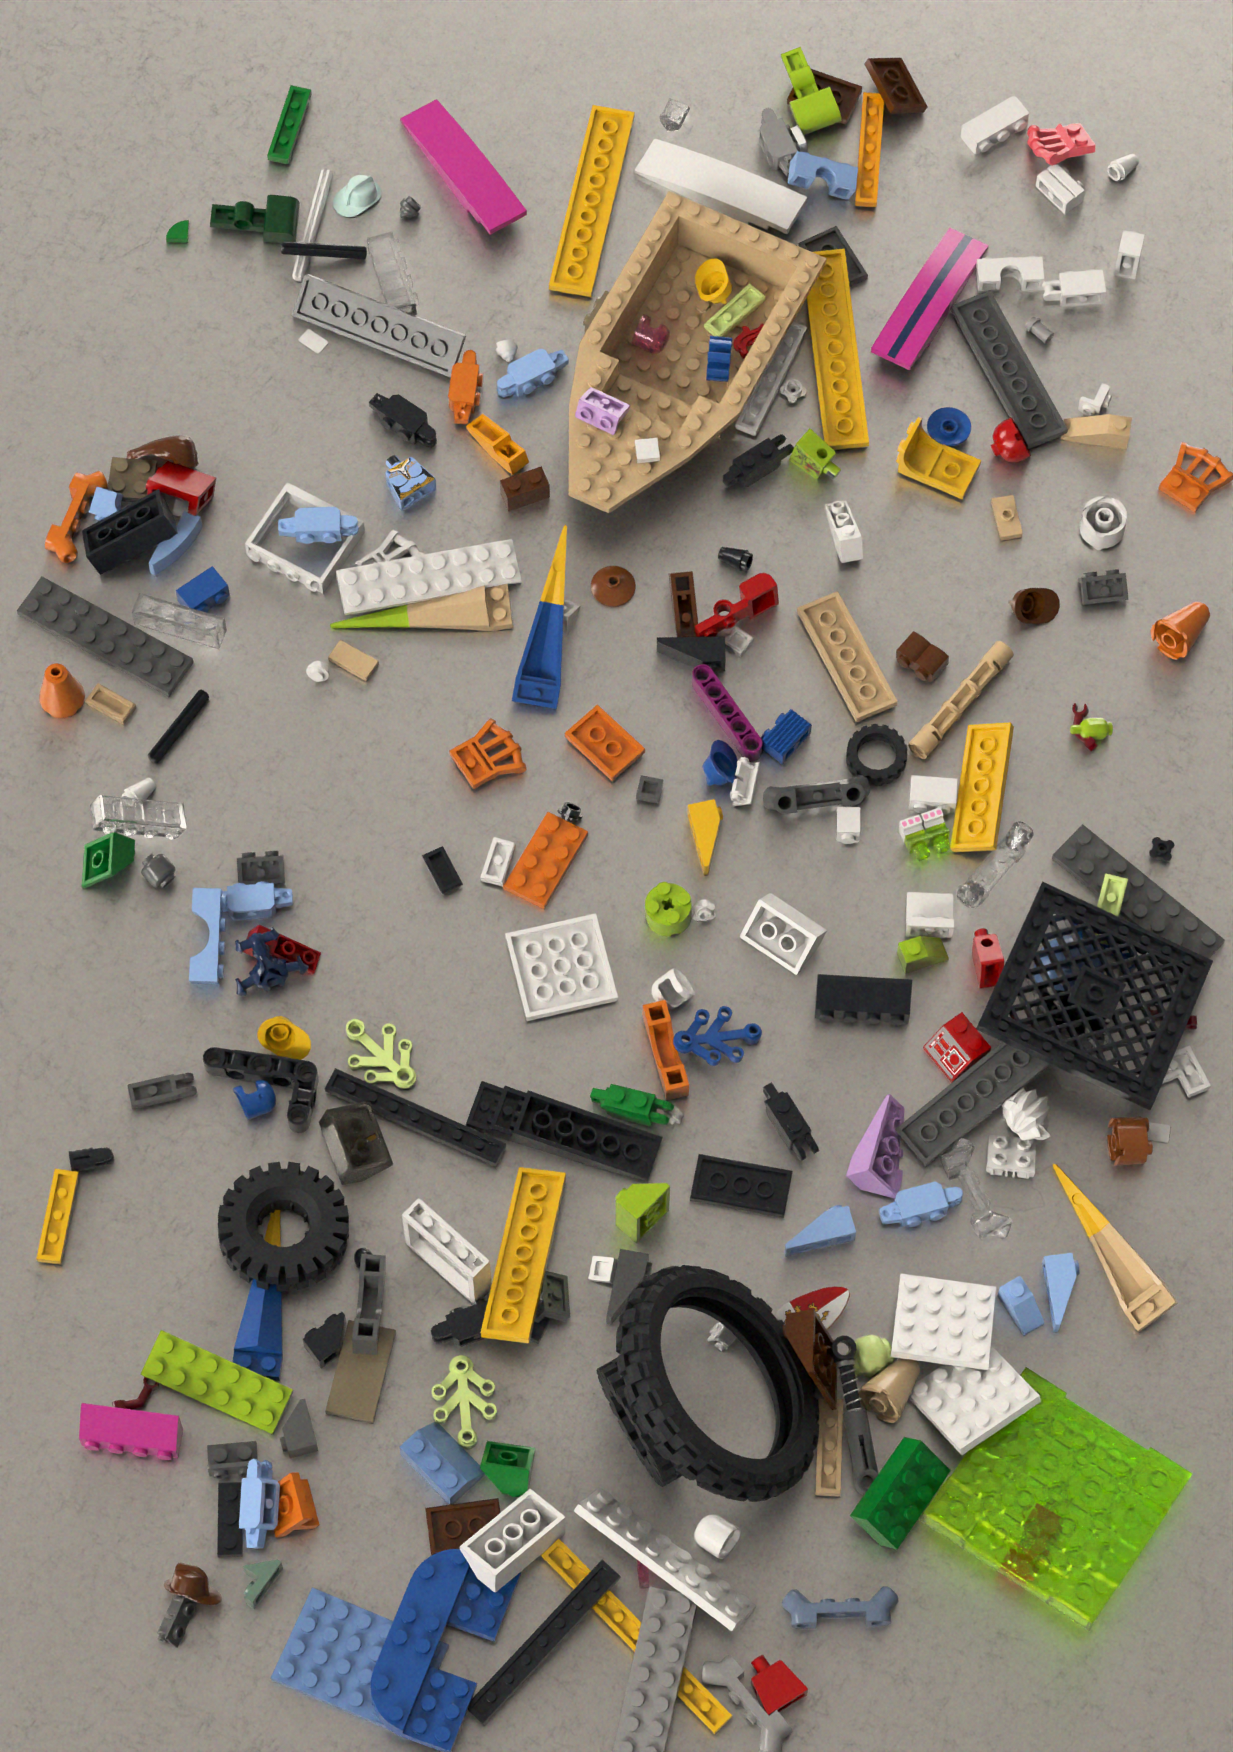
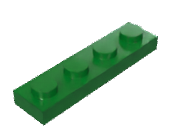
(289, 124)

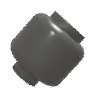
(158, 870)

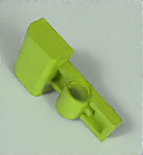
(813, 107)

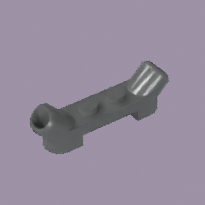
(816, 795)

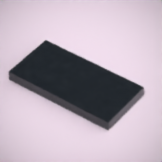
(741, 1185)

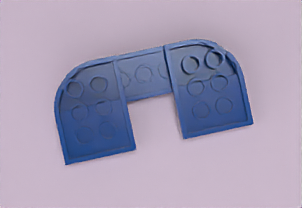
(405, 1689)

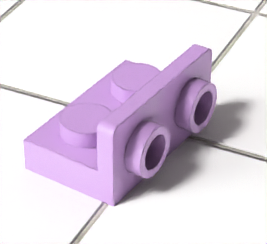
(601, 410)

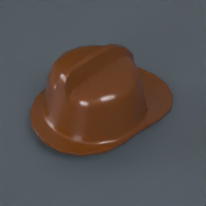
(1035, 605)
(193, 1584)

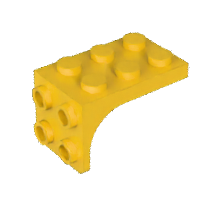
(935, 463)

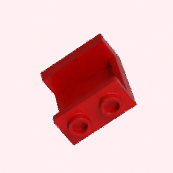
(184, 484)

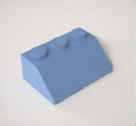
(441, 1462)

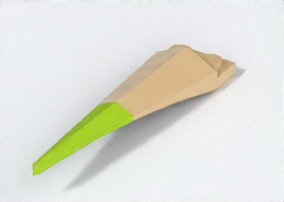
(470, 610)

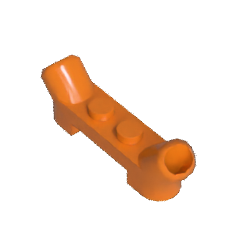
(60, 537)

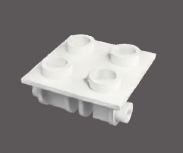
(1011, 1155)

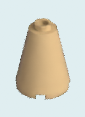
(890, 1389)

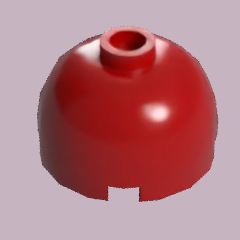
(1009, 442)

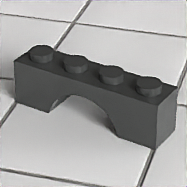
(369, 1304)

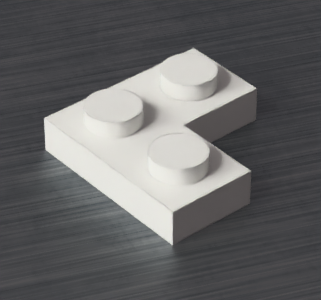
(1188, 1071)

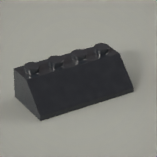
(129, 532)
(863, 999)

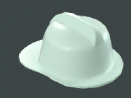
(357, 196)

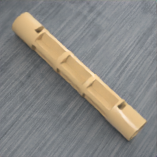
(952, 710)

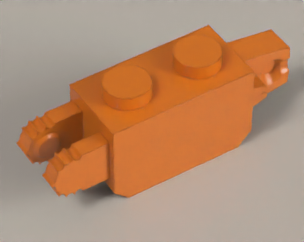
(463, 387)

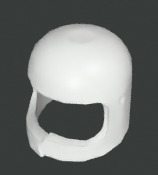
(673, 988)
(713, 1533)

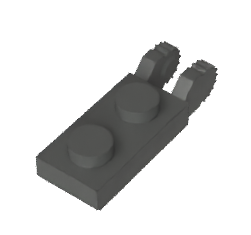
(160, 1090)

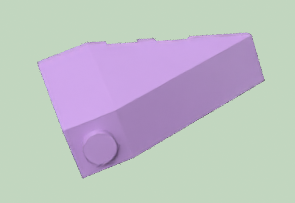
(876, 1158)

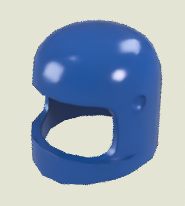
(259, 1102)

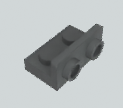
(1103, 588)
(261, 868)
(553, 1298)
(230, 1458)

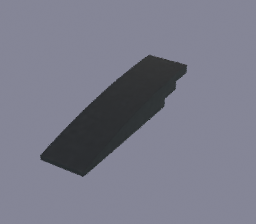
(563, 1130)

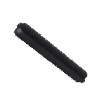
(323, 250)
(178, 726)

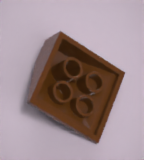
(812, 1346)

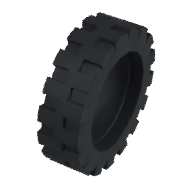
(879, 733)

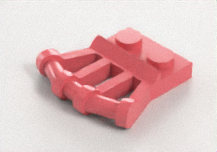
(1059, 143)

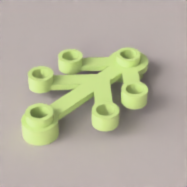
(383, 1058)
(464, 1396)

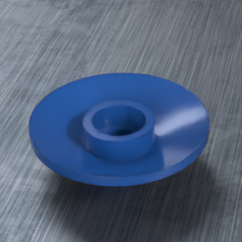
(950, 419)

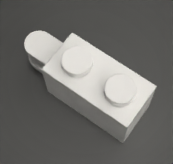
(1076, 288)

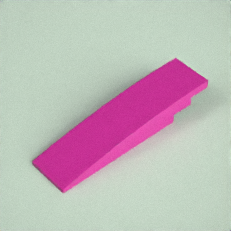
(463, 167)

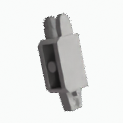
(777, 141)

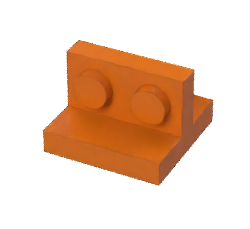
(295, 1506)

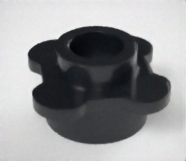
(570, 812)
(1156, 853)

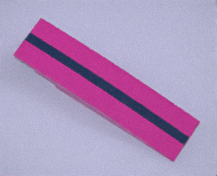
(929, 299)

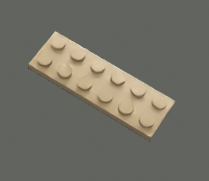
(847, 656)

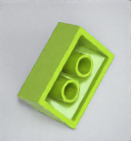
(641, 1208)

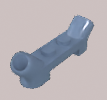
(805, 1614)

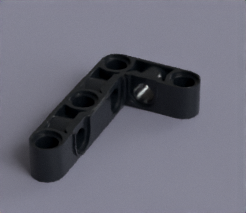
(278, 1072)

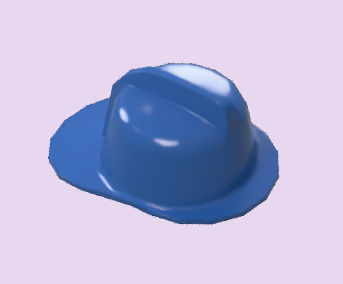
(720, 764)

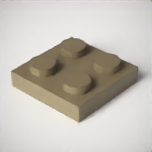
(130, 477)

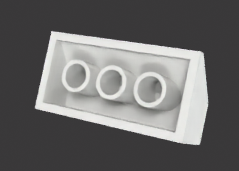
(513, 1540)

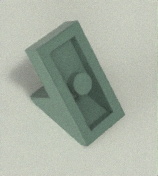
(265, 1575)

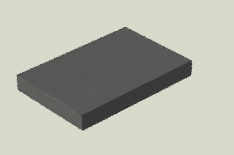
(832, 240)

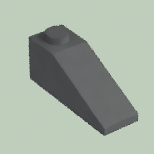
(630, 1271)

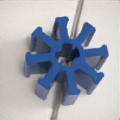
(719, 359)

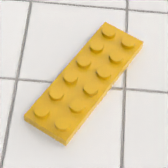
(982, 787)

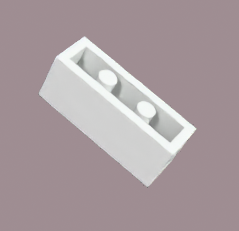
(995, 125)

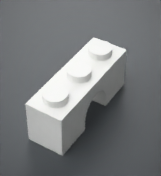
(1026, 270)

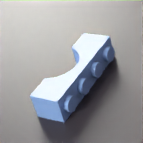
(206, 965)

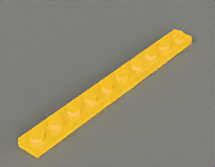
(627, 1627)

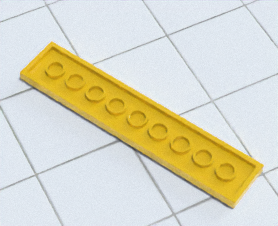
(591, 201)
(836, 355)

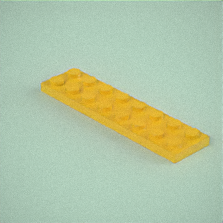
(523, 1255)

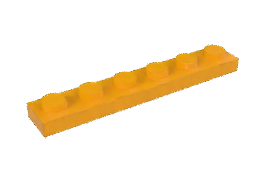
(869, 150)

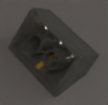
(355, 1142)

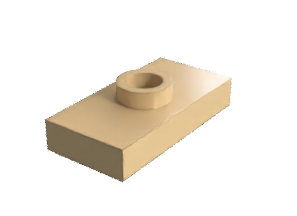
(1006, 517)

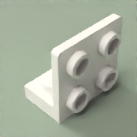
(929, 915)

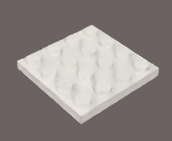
(561, 967)
(943, 1321)
(973, 1402)

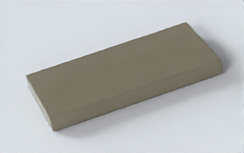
(359, 1378)

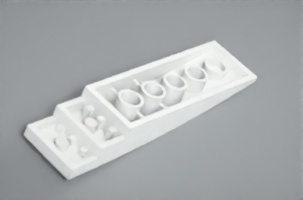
(721, 186)

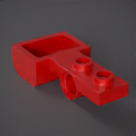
(756, 597)

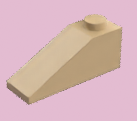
(1099, 430)

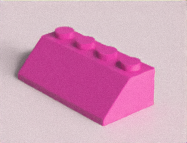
(130, 1431)

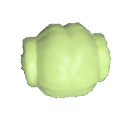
(872, 1355)

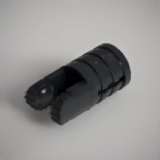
(90, 1158)

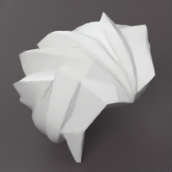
(1027, 1115)

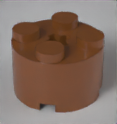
(1129, 1140)

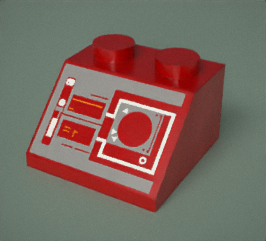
(956, 1047)

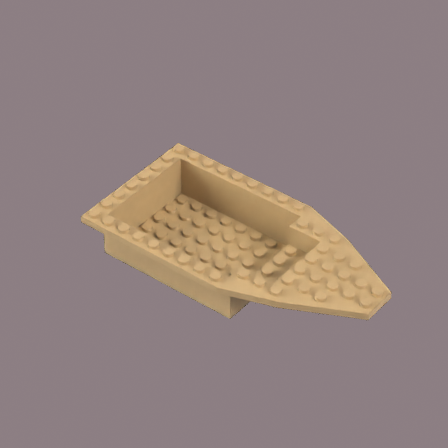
(670, 388)

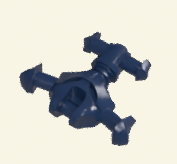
(267, 970)

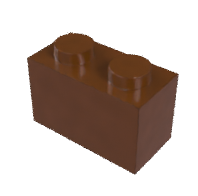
(524, 488)

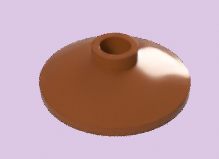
(615, 594)

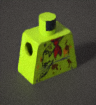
(814, 456)

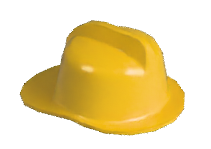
(713, 282)
(284, 1038)

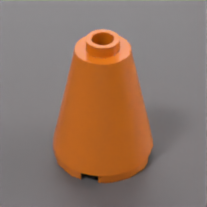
(1180, 630)
(60, 692)

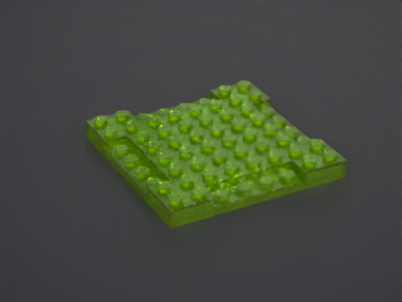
(1058, 1503)

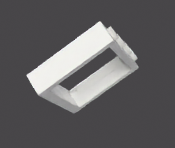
(301, 499)
(446, 1251)

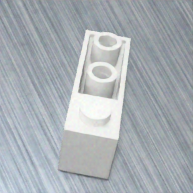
(844, 531)

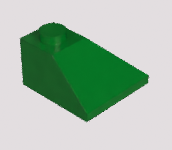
(106, 857)
(508, 1466)

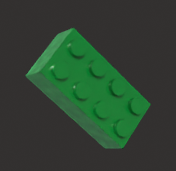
(900, 1493)

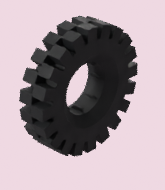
(283, 1190)

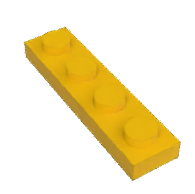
(57, 1216)

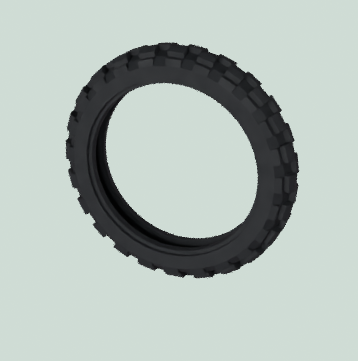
(666, 1419)

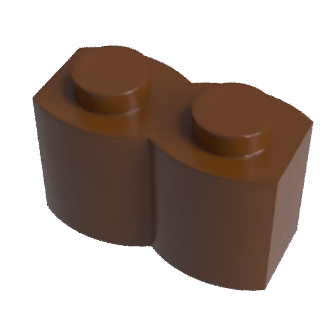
(922, 657)

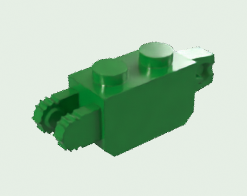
(631, 1105)

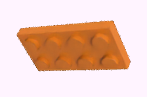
(545, 860)

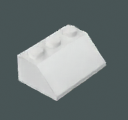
(782, 933)

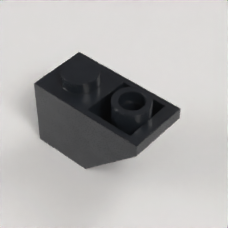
(326, 1341)

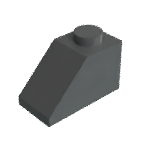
(298, 1432)

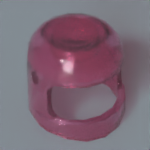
(650, 339)

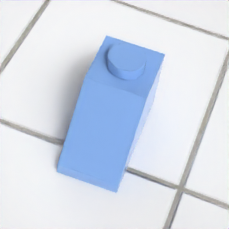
(1020, 1305)

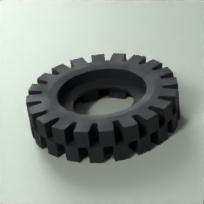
(613, 1388)

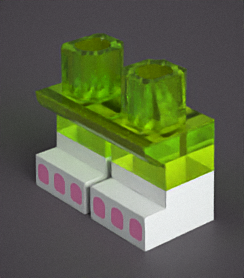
(925, 832)

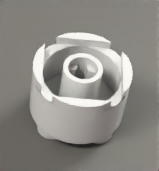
(1103, 522)

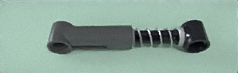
(855, 1417)

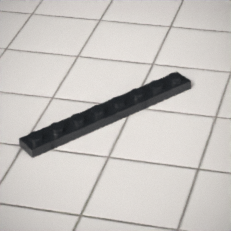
(416, 1117)
(543, 1641)

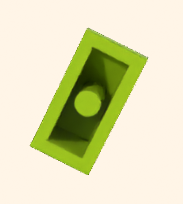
(921, 953)

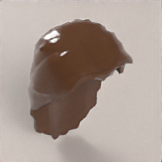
(176, 448)

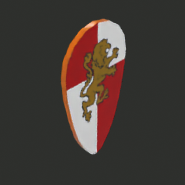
(826, 1302)

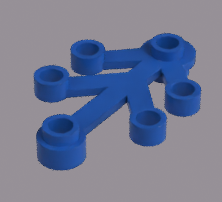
(715, 1038)

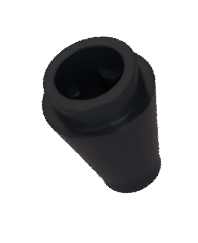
(737, 558)

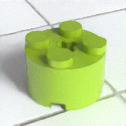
(668, 909)

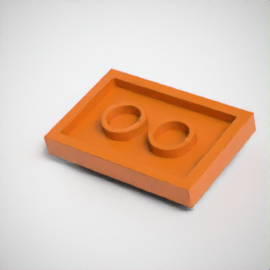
(604, 742)

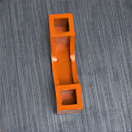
(667, 1060)

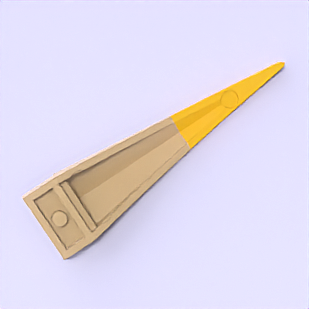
(1136, 1284)

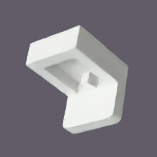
(1094, 407)

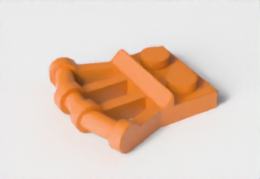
(1187, 488)
(475, 762)

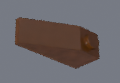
(683, 603)

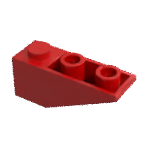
(288, 949)

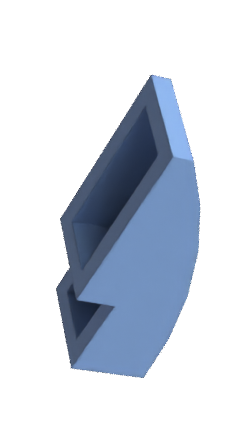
(172, 549)

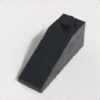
(695, 651)

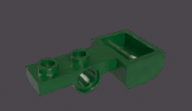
(276, 222)

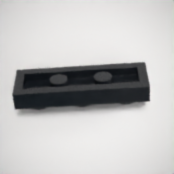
(229, 1534)

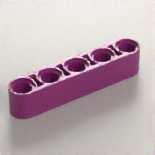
(723, 703)

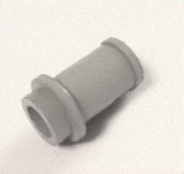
(1038, 329)

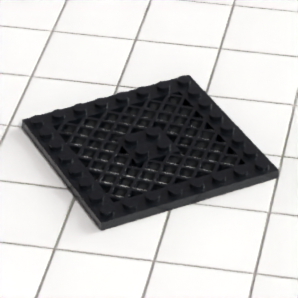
(1095, 995)

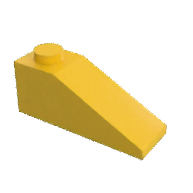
(705, 826)

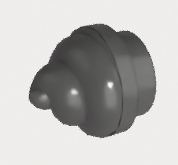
(409, 208)

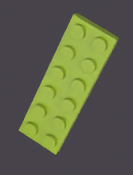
(217, 1382)

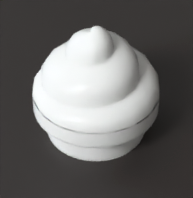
(506, 349)

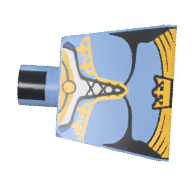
(408, 481)

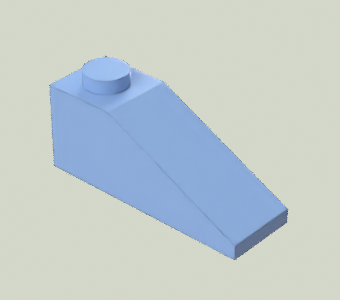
(827, 1230)
(1059, 1279)

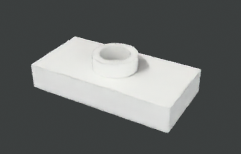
(498, 861)

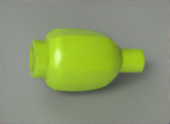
(1093, 727)

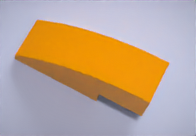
(498, 444)

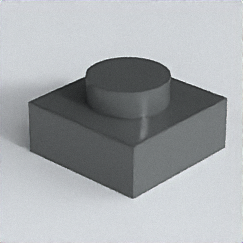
(649, 789)

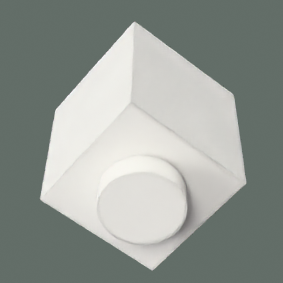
(848, 824)

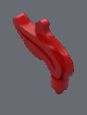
(746, 339)

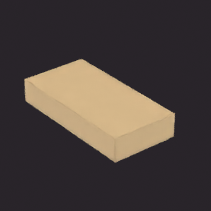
(353, 660)
(110, 704)

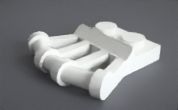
(379, 554)

